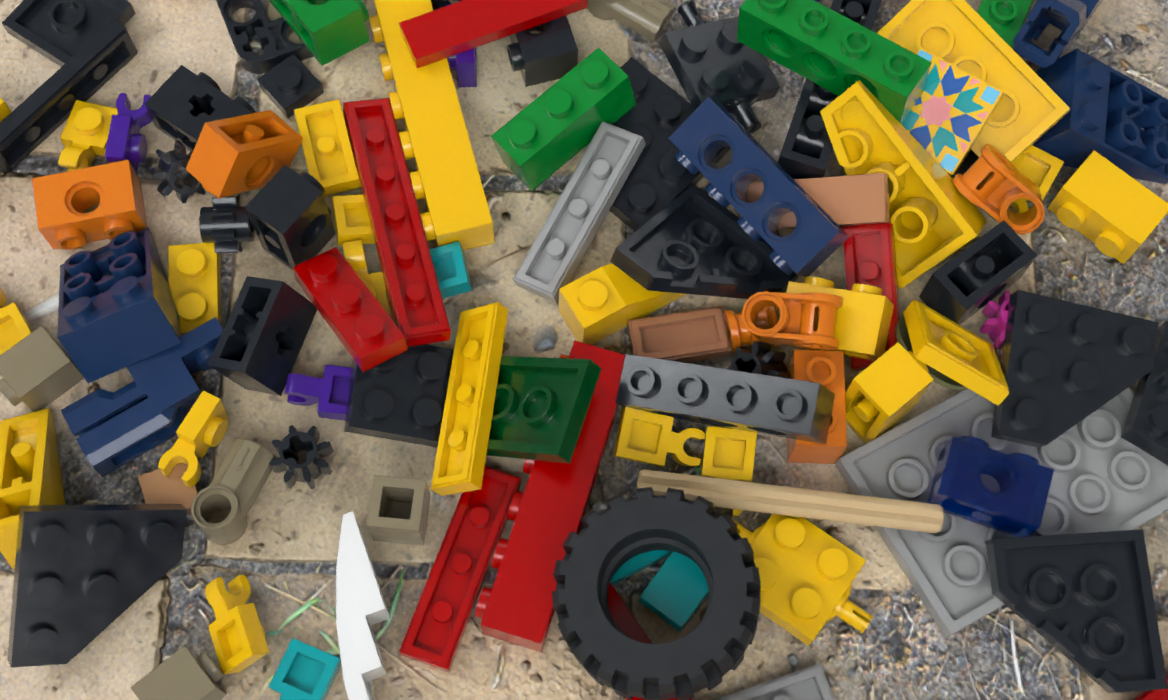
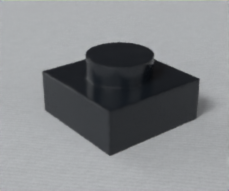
(290, 85)

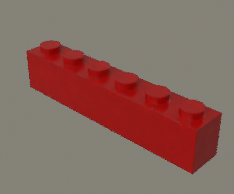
(544, 515)

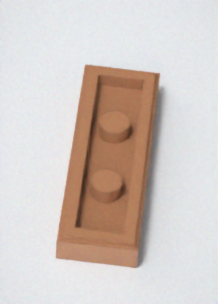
(844, 198)

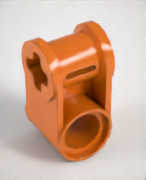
(995, 184)
(797, 319)

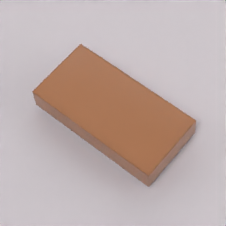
(681, 336)

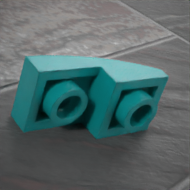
(676, 591)

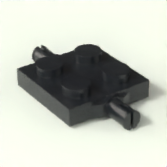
(718, 66)

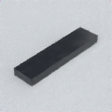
(55, 98)

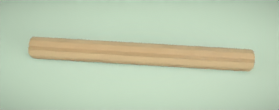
(799, 501)

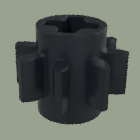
(166, 166)
(226, 225)
(760, 361)
(288, 457)

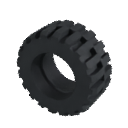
(643, 526)

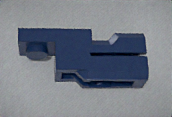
(1065, 15)
(148, 410)

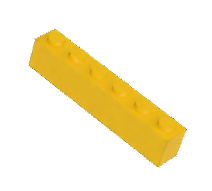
(434, 134)

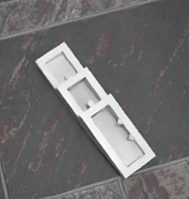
(357, 608)

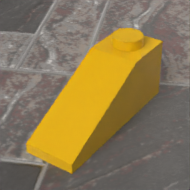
(605, 302)
(27, 472)

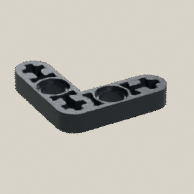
(271, 35)

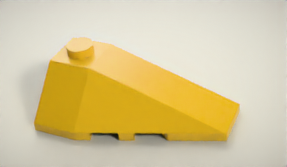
(924, 204)

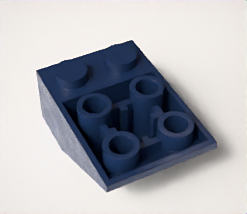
(1107, 116)
(116, 305)

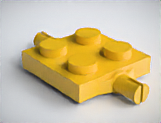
(804, 576)

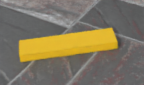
(470, 400)

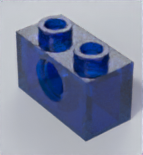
(1021, 481)

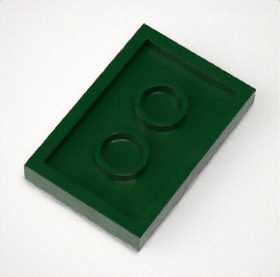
(541, 407)

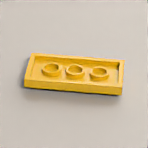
(967, 41)

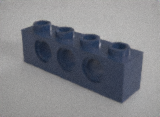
(815, 233)

